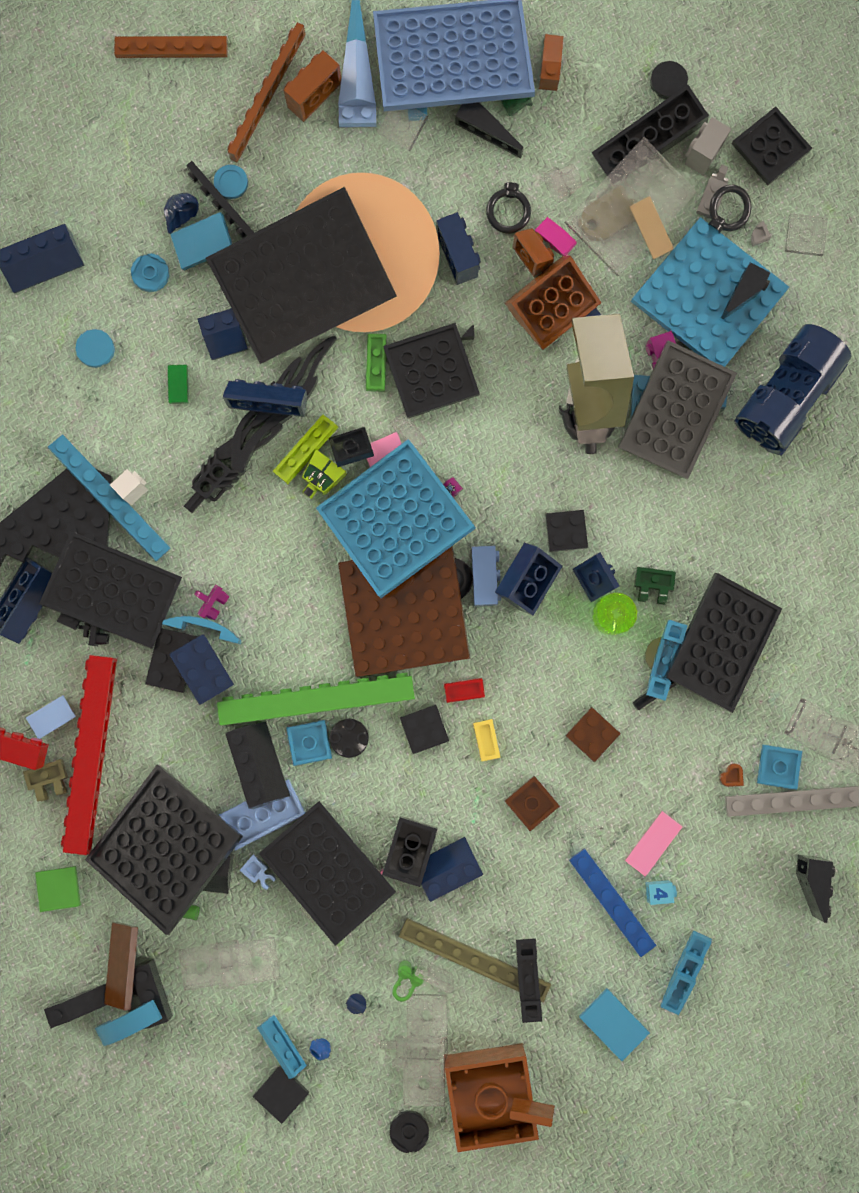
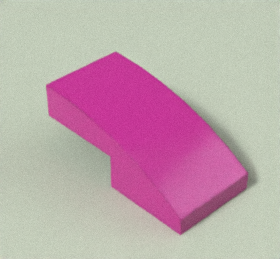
(556, 236)

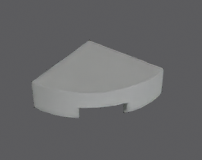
(760, 234)

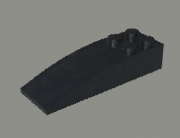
(661, 126)

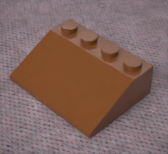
(552, 300)

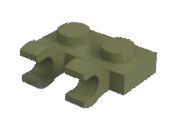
(50, 773)

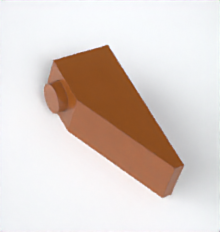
(551, 62)

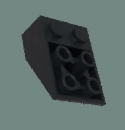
(815, 880)

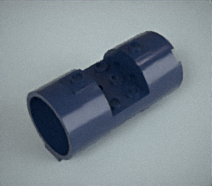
(805, 372)

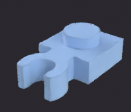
(255, 870)

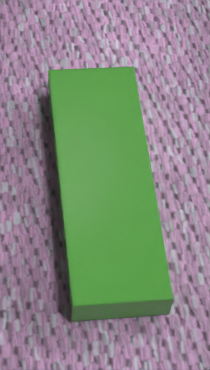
(376, 362)

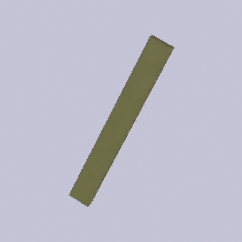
(465, 956)

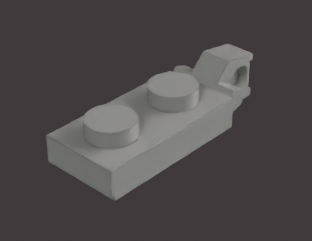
(714, 183)

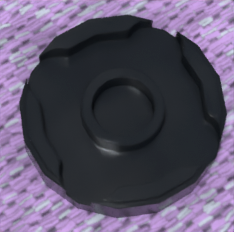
(668, 79)
(409, 1131)

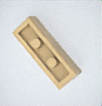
(651, 227)

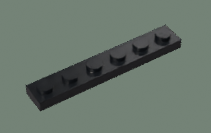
(219, 201)

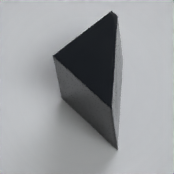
(469, 334)

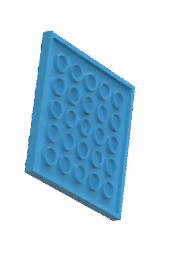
(694, 289)
(395, 518)

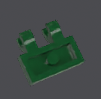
(654, 579)

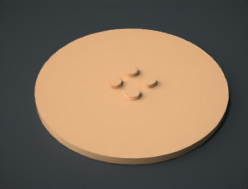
(402, 238)

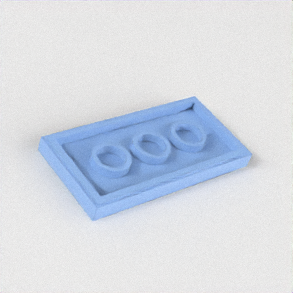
(265, 819)

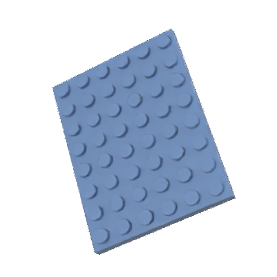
(453, 54)

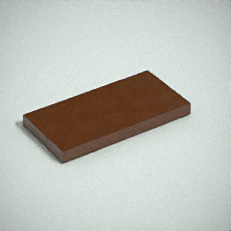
(121, 965)

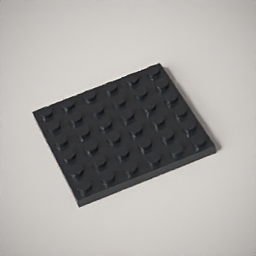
(163, 849)

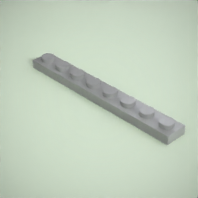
(792, 801)

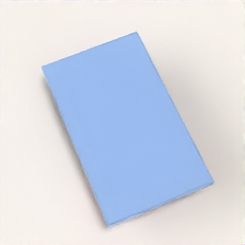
(50, 717)

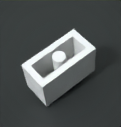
(129, 486)

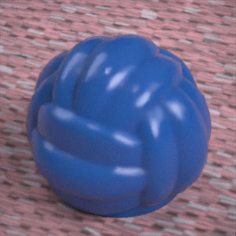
(320, 1049)

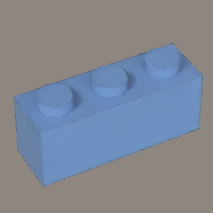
(485, 575)

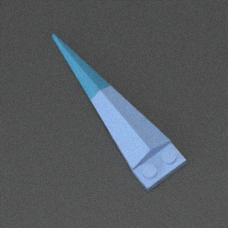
(356, 95)

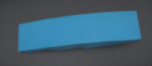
(685, 973)

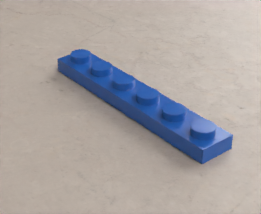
(612, 902)

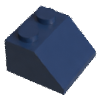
(222, 334)

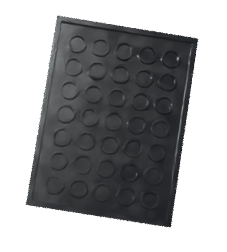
(302, 275)

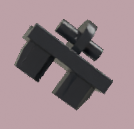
(95, 638)

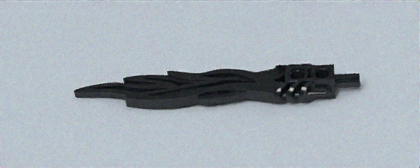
(270, 424)

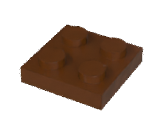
(592, 734)
(532, 803)

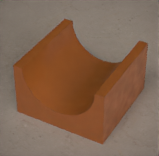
(482, 1096)

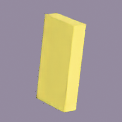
(486, 740)

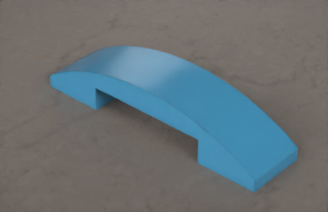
(180, 622)
(669, 643)
(128, 1023)

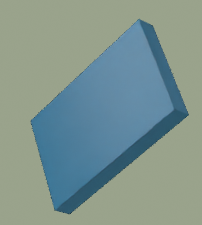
(200, 240)
(614, 1024)

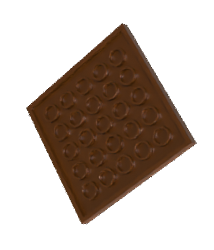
(409, 626)

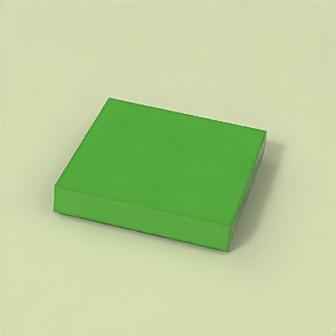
(58, 888)

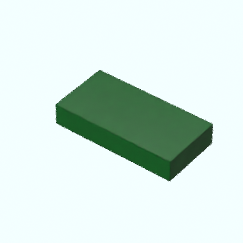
(178, 384)

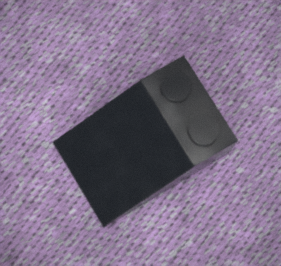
(410, 851)

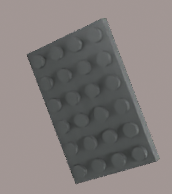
(677, 409)

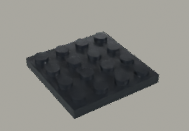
(431, 370)

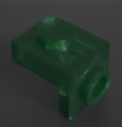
(514, 105)

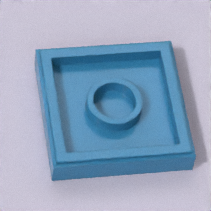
(309, 743)
(779, 767)

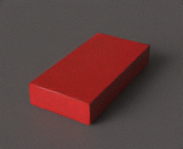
(464, 690)

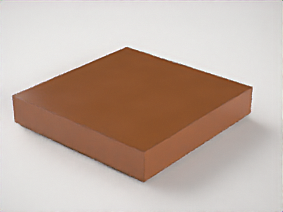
(532, 1112)

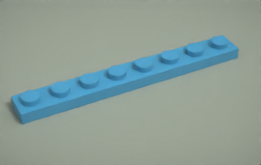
(108, 498)

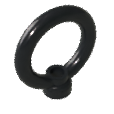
(510, 190)
(717, 221)

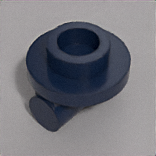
(356, 1003)

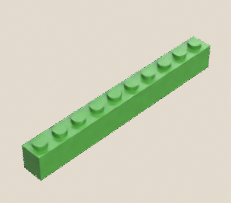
(315, 700)

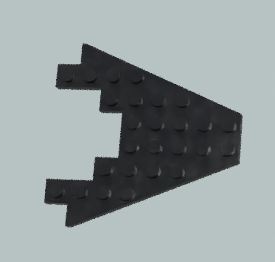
(48, 520)

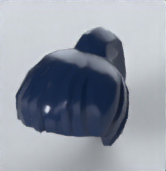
(179, 210)

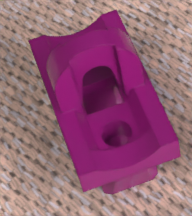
(206, 609)

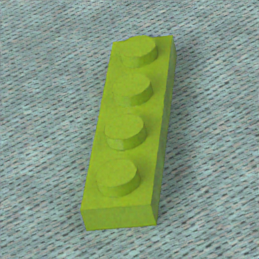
(305, 448)

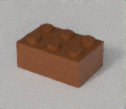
(312, 85)

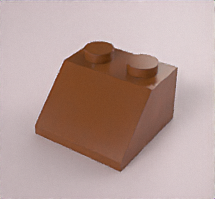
(532, 251)

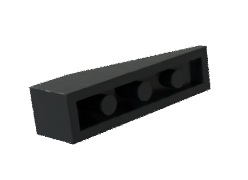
(482, 123)

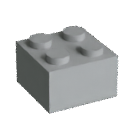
(706, 145)

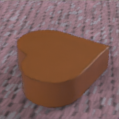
(732, 776)

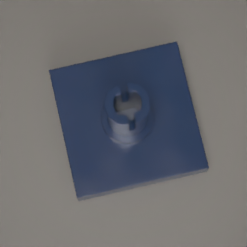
(596, 577)

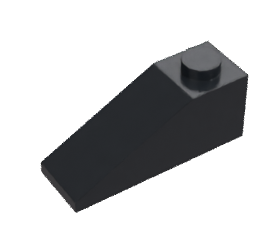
(749, 286)
(75, 1006)

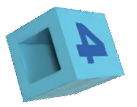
(660, 892)

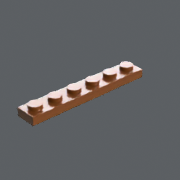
(171, 47)

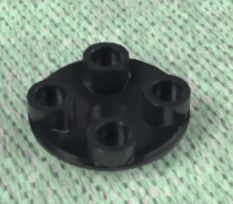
(349, 738)

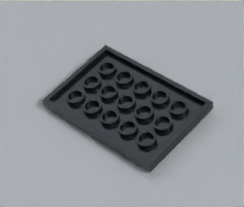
(110, 590)
(723, 642)
(327, 873)

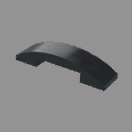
(528, 980)

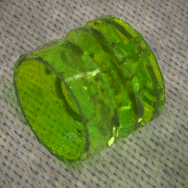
(604, 618)

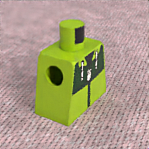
(321, 475)

